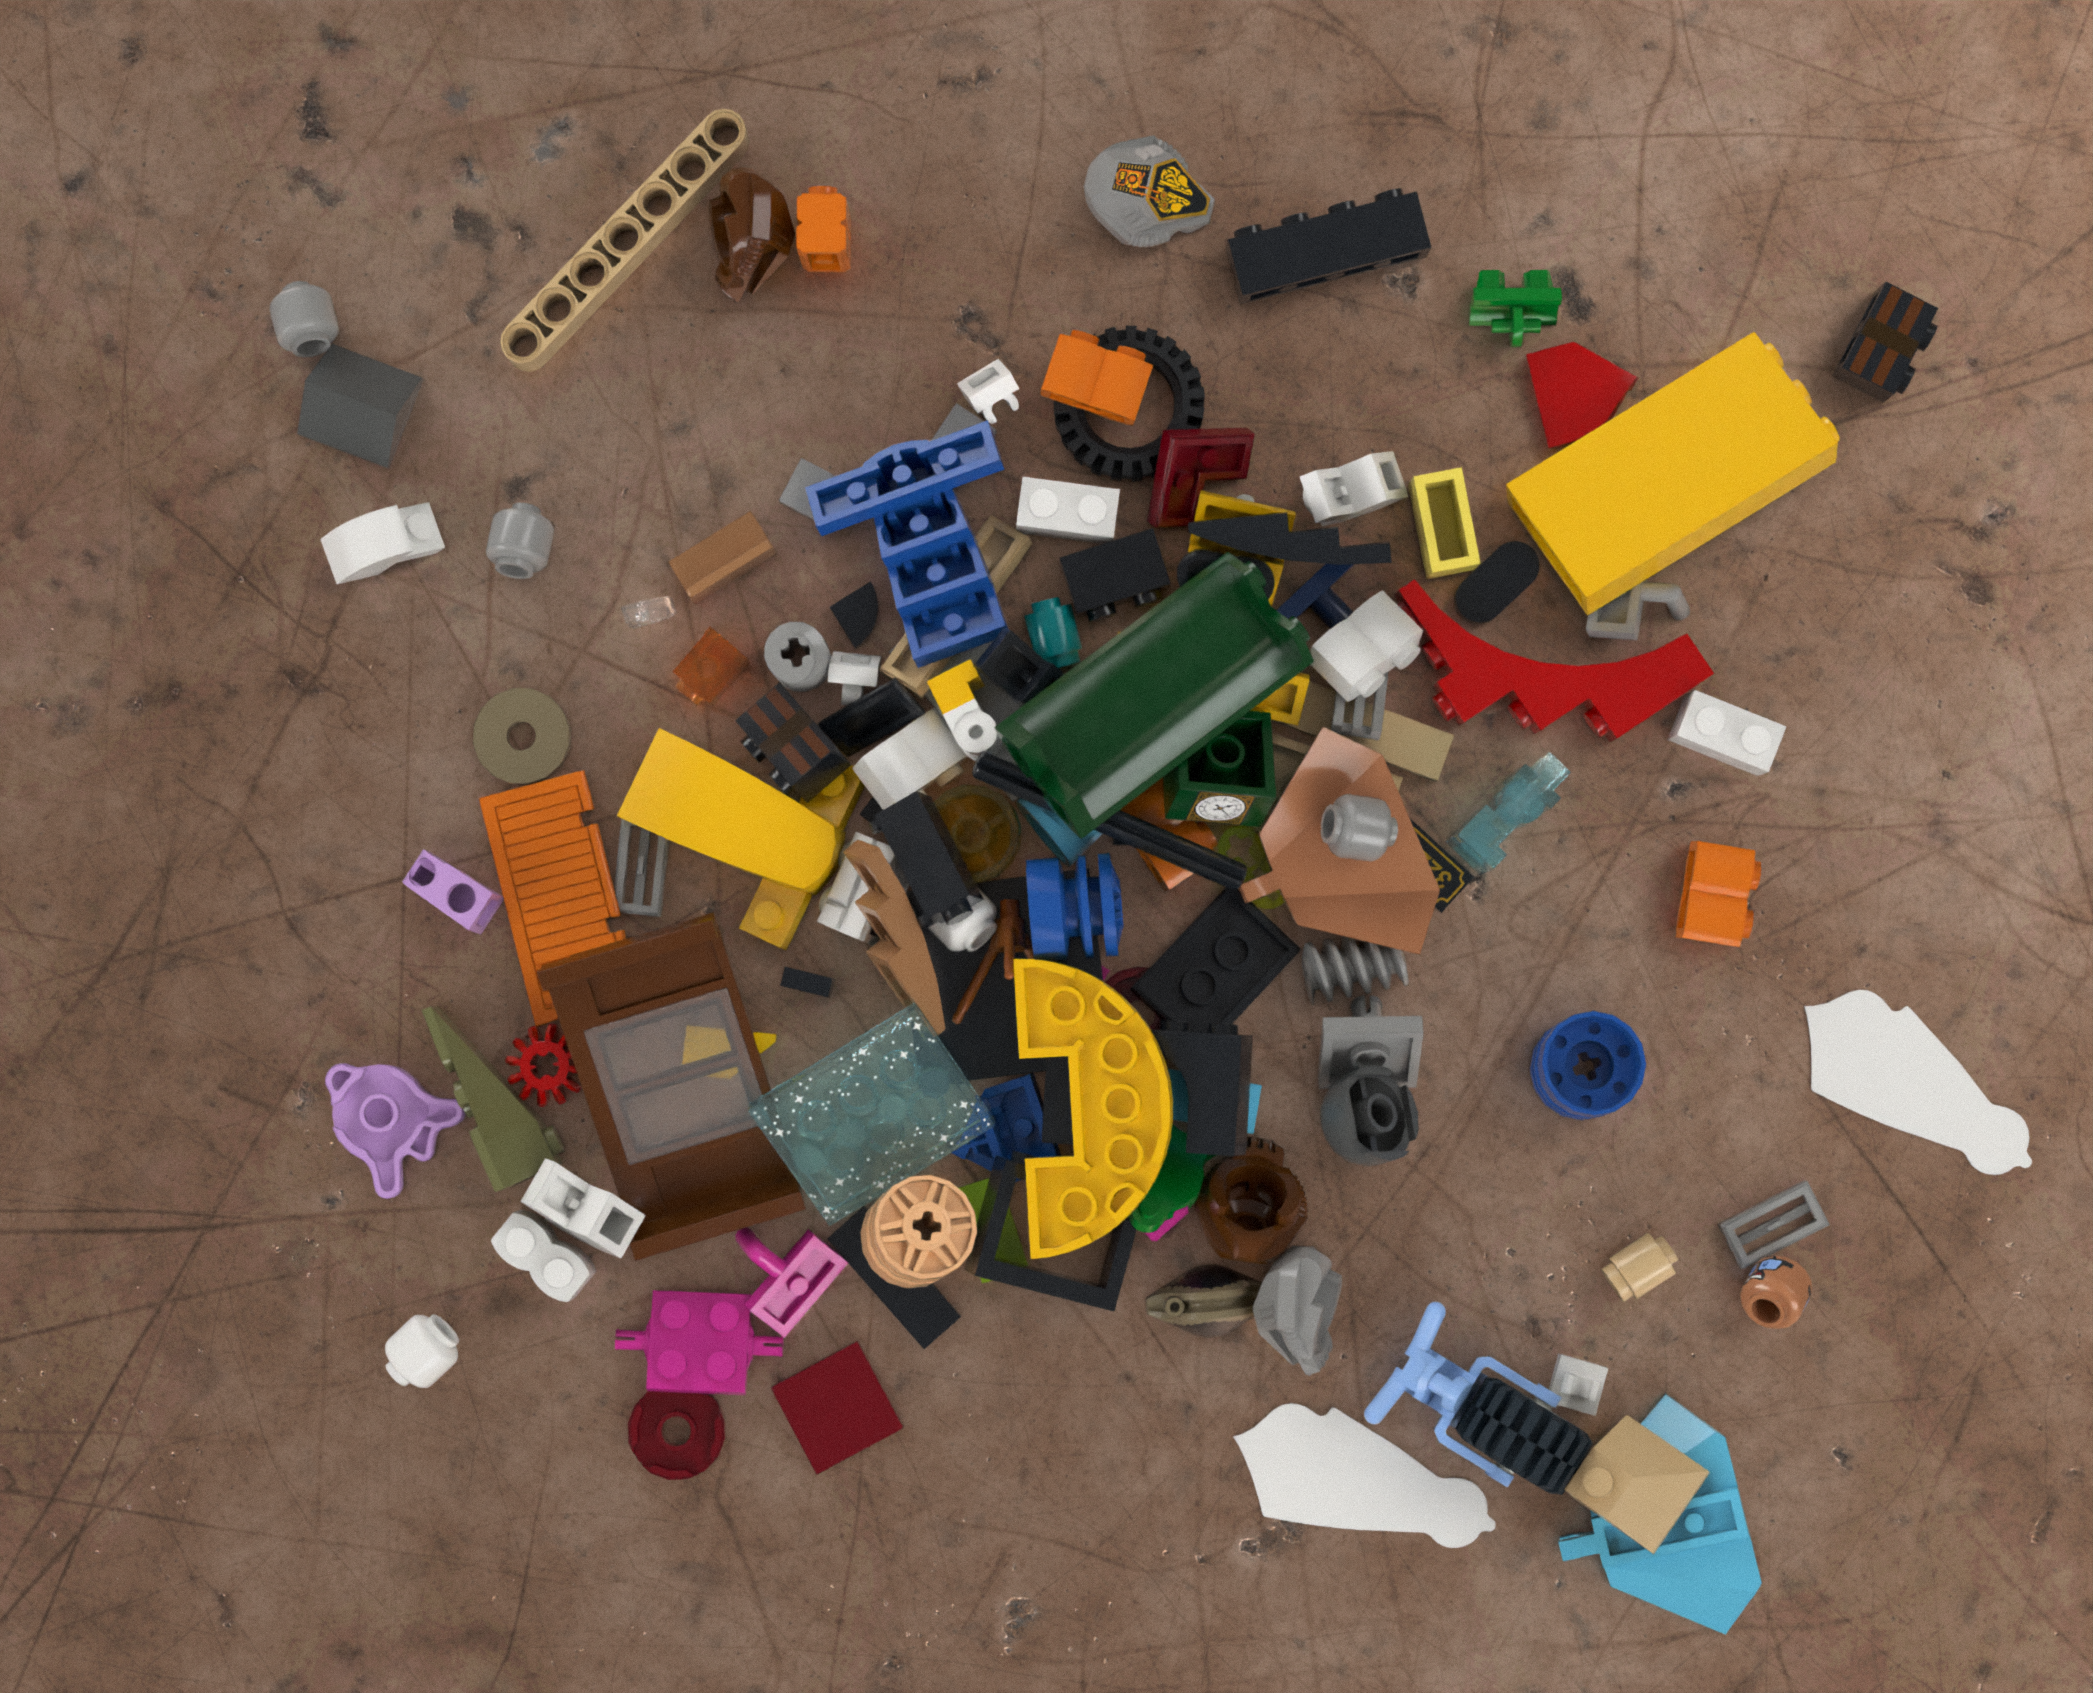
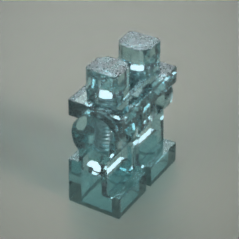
(1522, 800)

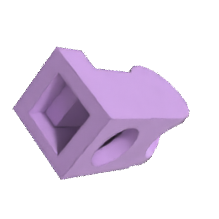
(453, 892)

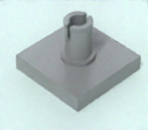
(1370, 1040)

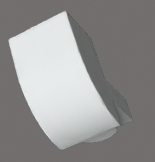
(1353, 488)
(381, 539)
(582, 1209)

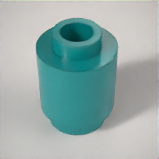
(1054, 632)

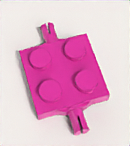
(699, 1343)

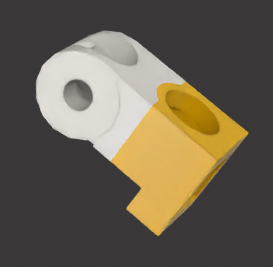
(968, 723)

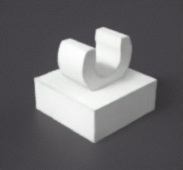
(988, 387)
(854, 673)
(1578, 1383)

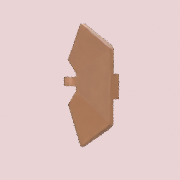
(1362, 900)

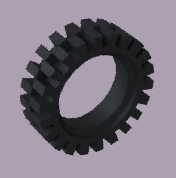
(1188, 408)

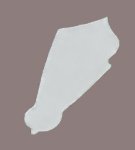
(1905, 1078)
(1351, 1478)

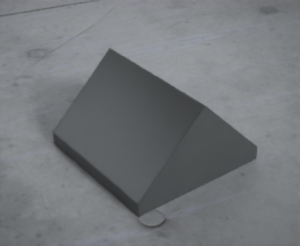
(357, 405)

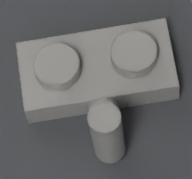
(1623, 615)

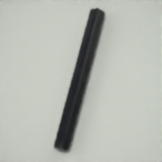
(1122, 827)

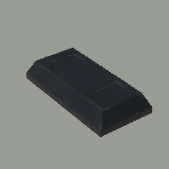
(871, 717)

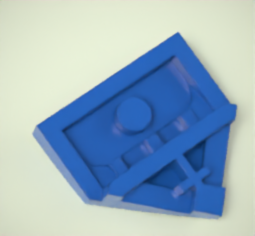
(1018, 1124)

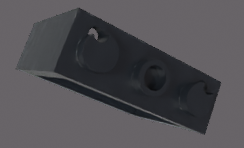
(989, 1228)

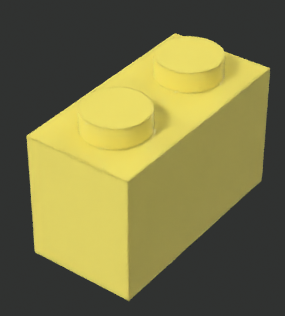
(1444, 523)

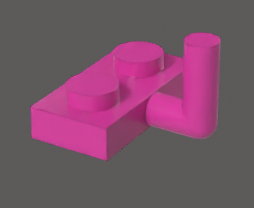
(792, 1281)

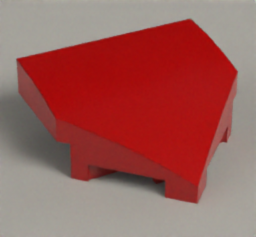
(1576, 391)

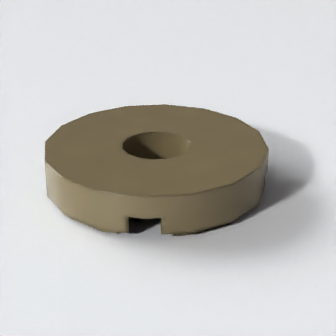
(494, 727)

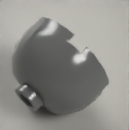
(1369, 1117)

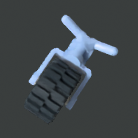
(1487, 1413)

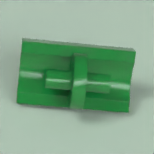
(1514, 309)

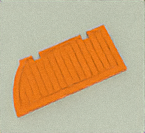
(550, 876)

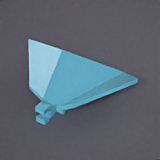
(1708, 1558)

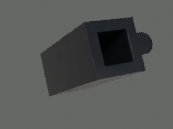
(928, 859)

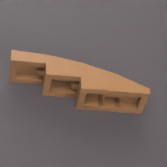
(902, 949)

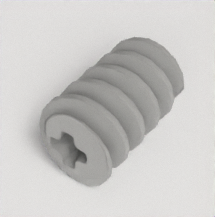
(781, 648)
(1350, 965)

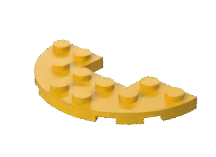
(1117, 1104)

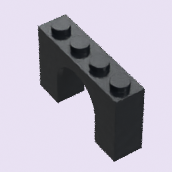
(1217, 1082)

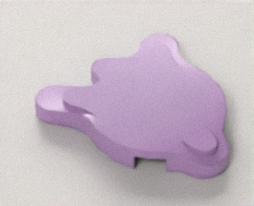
(385, 1116)

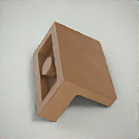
(722, 558)

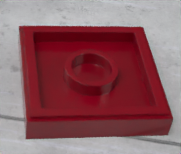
(837, 1407)

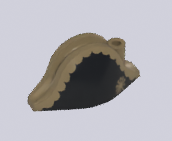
(1206, 1301)

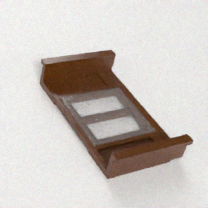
(671, 1083)

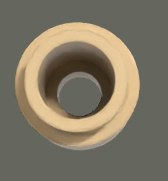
(1640, 1267)

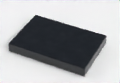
(1216, 965)

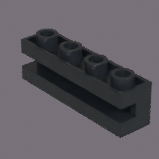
(1328, 246)

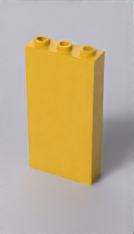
(1673, 472)

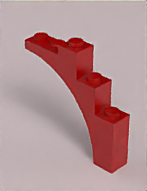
(1480, 674)

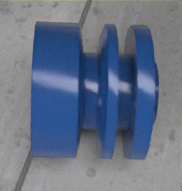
(1073, 907)
(1616, 1061)

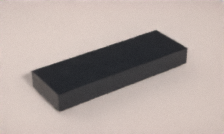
(919, 1309)

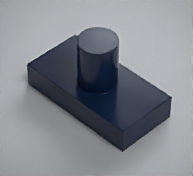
(1320, 597)

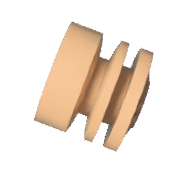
(897, 1249)

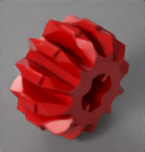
(529, 1066)

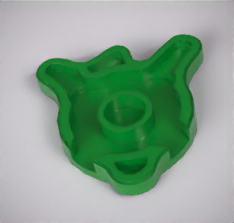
(1174, 1187)

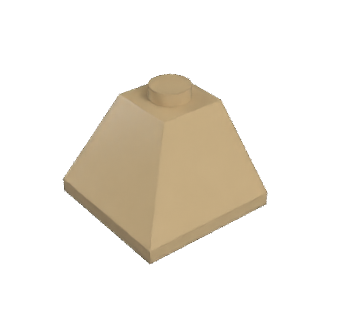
(1637, 1482)

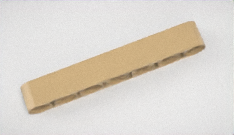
(629, 217)

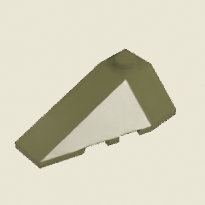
(508, 1130)

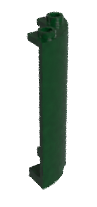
(1155, 693)

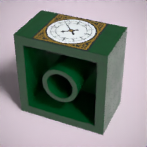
(1226, 778)

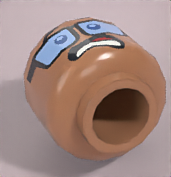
(1776, 1292)

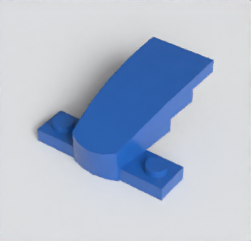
(924, 536)

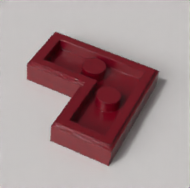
(1189, 460)

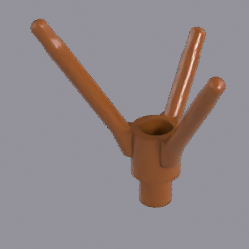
(1009, 939)

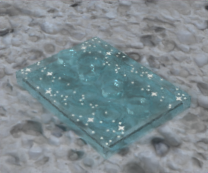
(871, 1114)

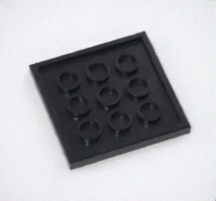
(987, 1036)

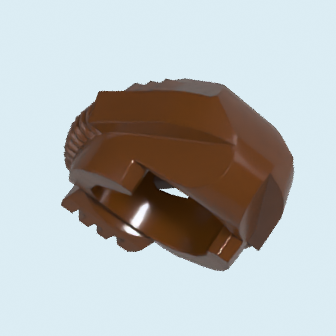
(748, 231)
(1252, 1205)

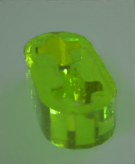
(1257, 854)

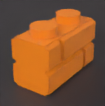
(823, 230)

